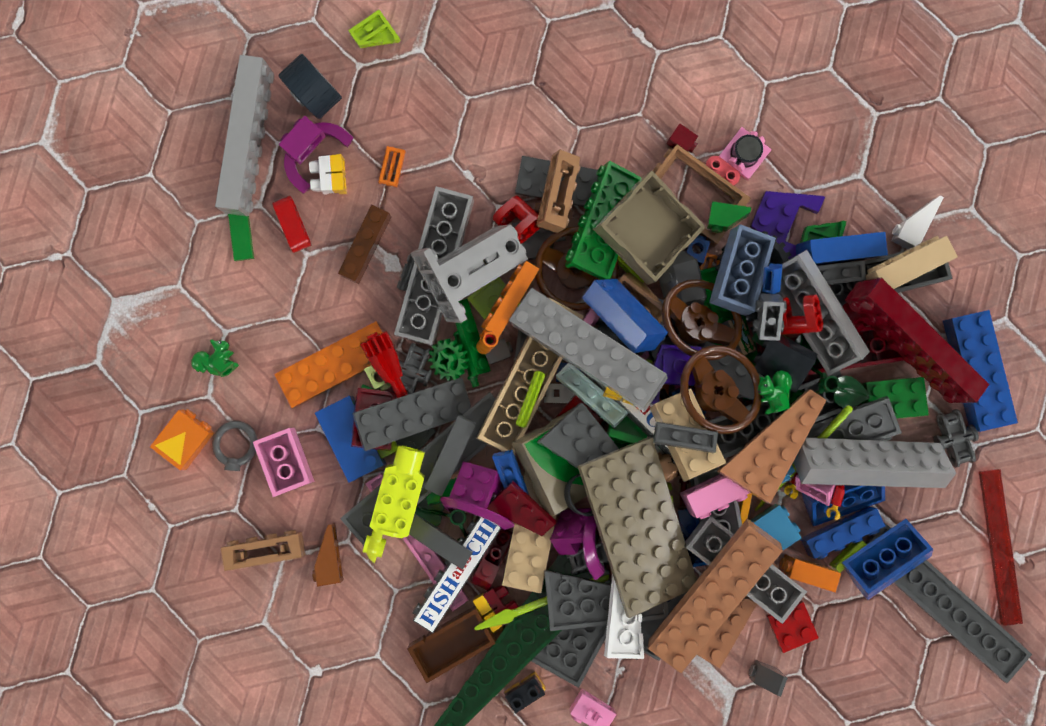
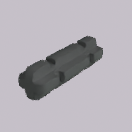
(406, 273)

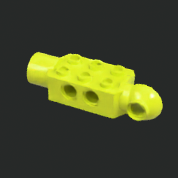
(396, 500)

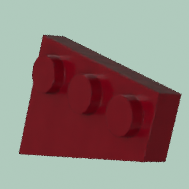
(522, 509)

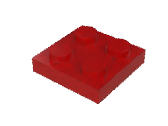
(795, 630)

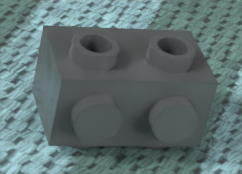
(769, 317)

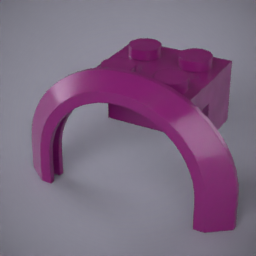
(302, 141)
(474, 491)
(572, 531)

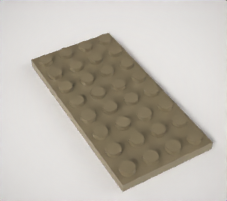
(638, 526)

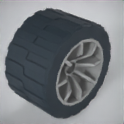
(309, 86)

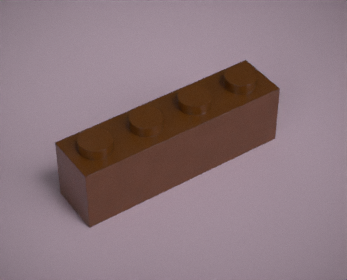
(365, 244)

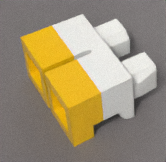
(331, 174)

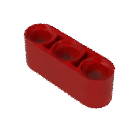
(291, 224)

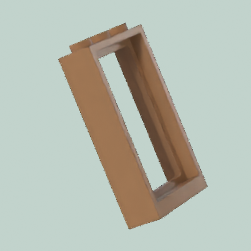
(678, 152)

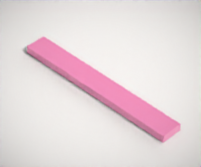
(426, 557)

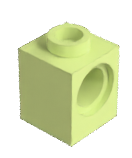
(371, 373)

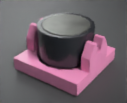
(746, 151)

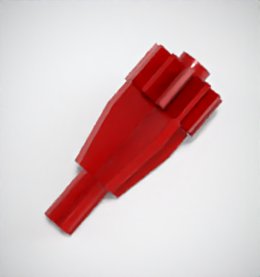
(384, 360)

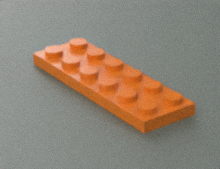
(326, 367)

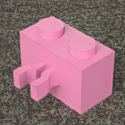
(591, 710)

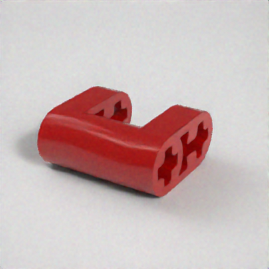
(518, 208)
(807, 323)

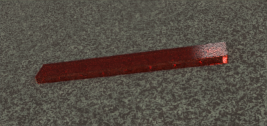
(1000, 547)

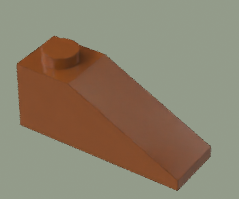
(328, 563)

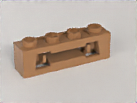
(556, 217)
(231, 555)

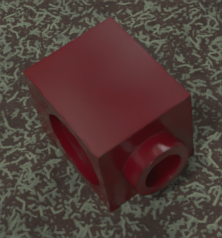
(684, 138)

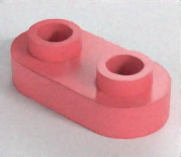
(723, 169)

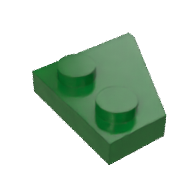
(822, 231)

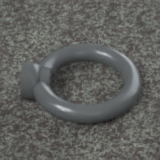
(230, 463)

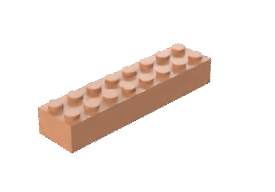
(714, 595)

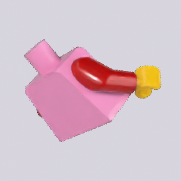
(823, 493)

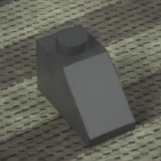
(767, 677)

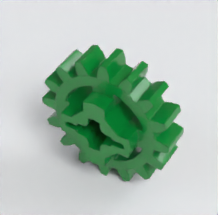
(448, 359)

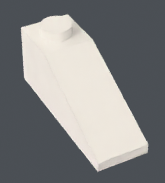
(913, 229)

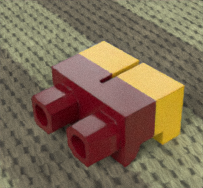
(491, 603)

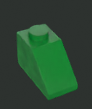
(725, 216)

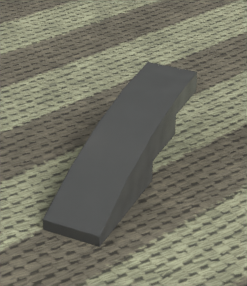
(450, 455)
(439, 542)

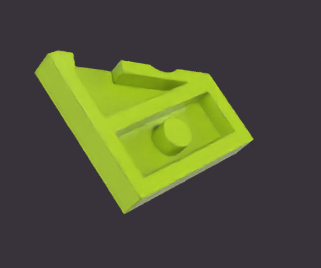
(374, 31)

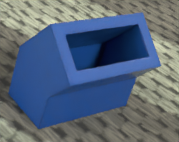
(775, 282)

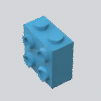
(778, 525)

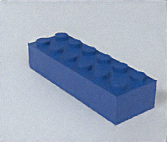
(977, 344)

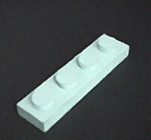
(591, 395)

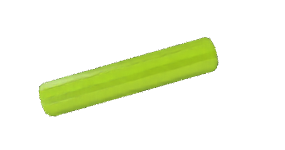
(530, 399)

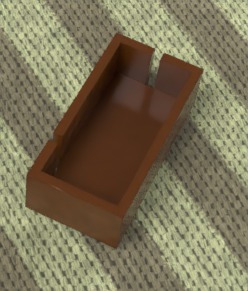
(450, 644)

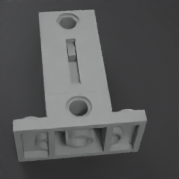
(469, 268)

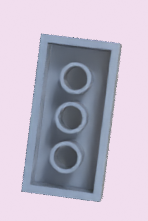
(742, 270)

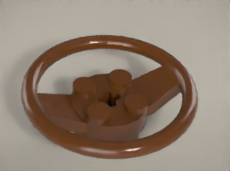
(556, 261)
(707, 326)
(725, 402)

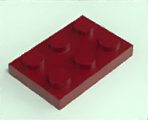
(367, 398)

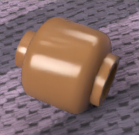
(668, 466)

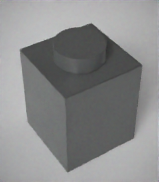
(499, 352)

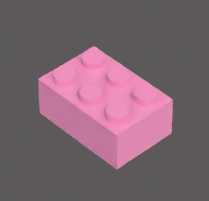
(283, 461)
(712, 495)

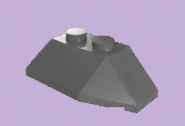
(683, 268)

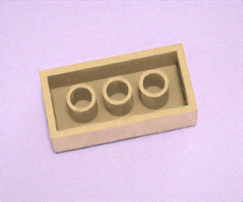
(914, 262)
(689, 462)

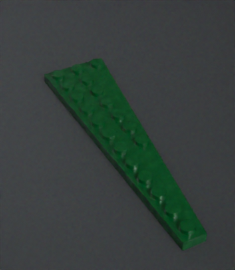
(508, 657)

